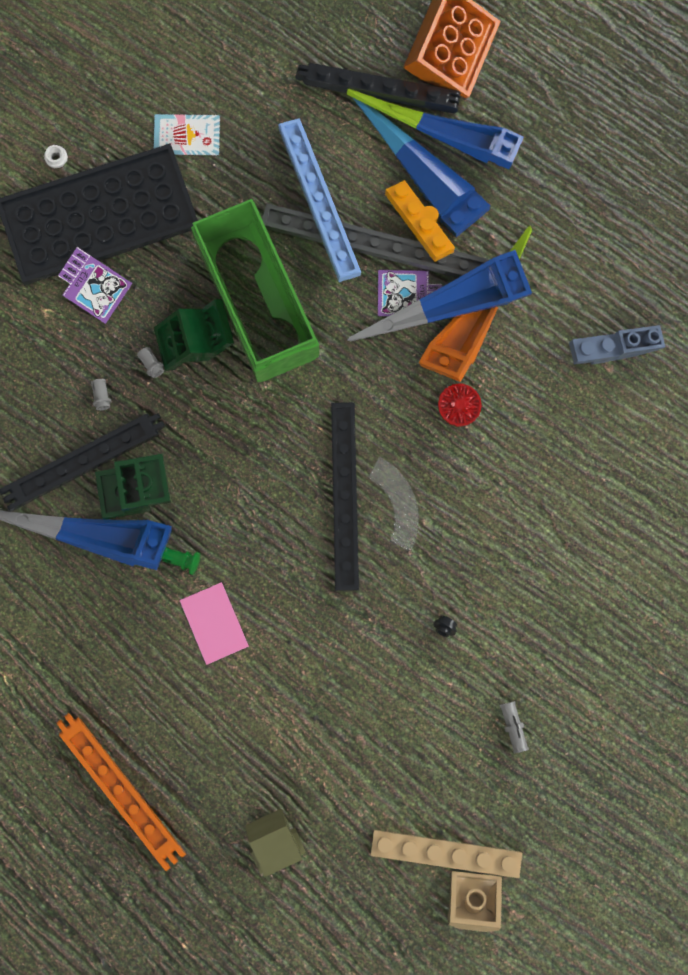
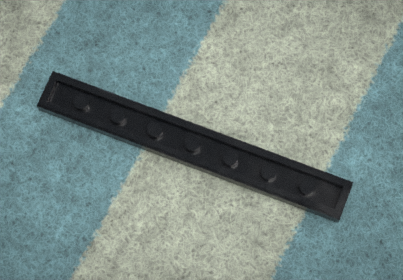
(345, 497)

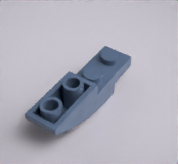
(617, 346)

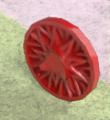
(459, 405)

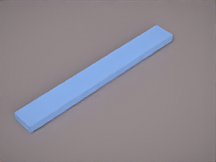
(319, 200)

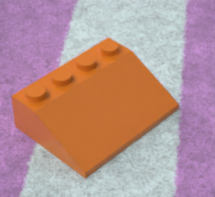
(452, 44)

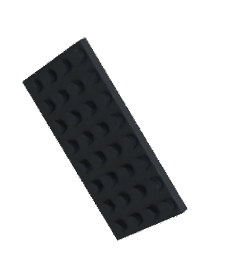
(98, 211)

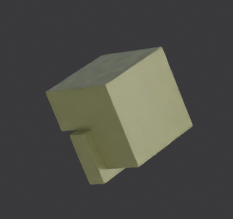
(274, 843)

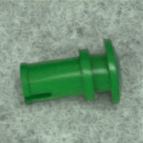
(181, 559)

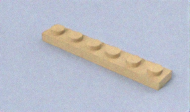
(446, 853)

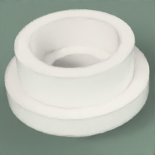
(53, 151)

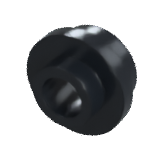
(445, 626)

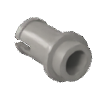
(152, 365)
(100, 394)

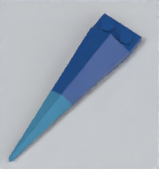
(441, 187)

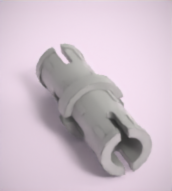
(514, 727)

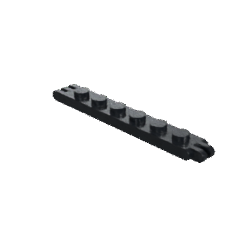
(379, 87)
(81, 461)

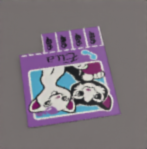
(93, 285)
(401, 288)

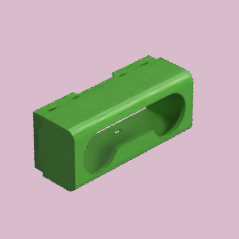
(273, 282)

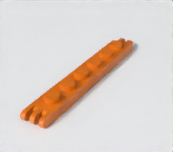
(120, 791)

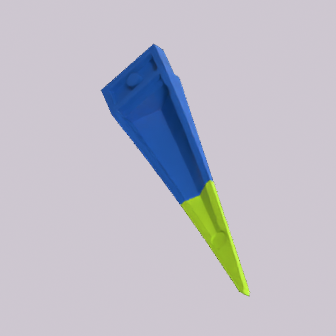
(474, 139)

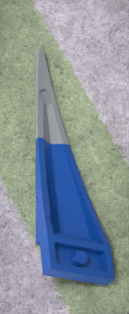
(485, 287)
(121, 540)

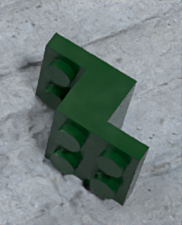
(193, 335)
(132, 486)

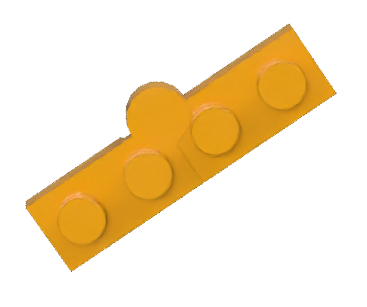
(420, 220)

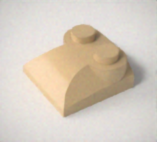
(475, 902)

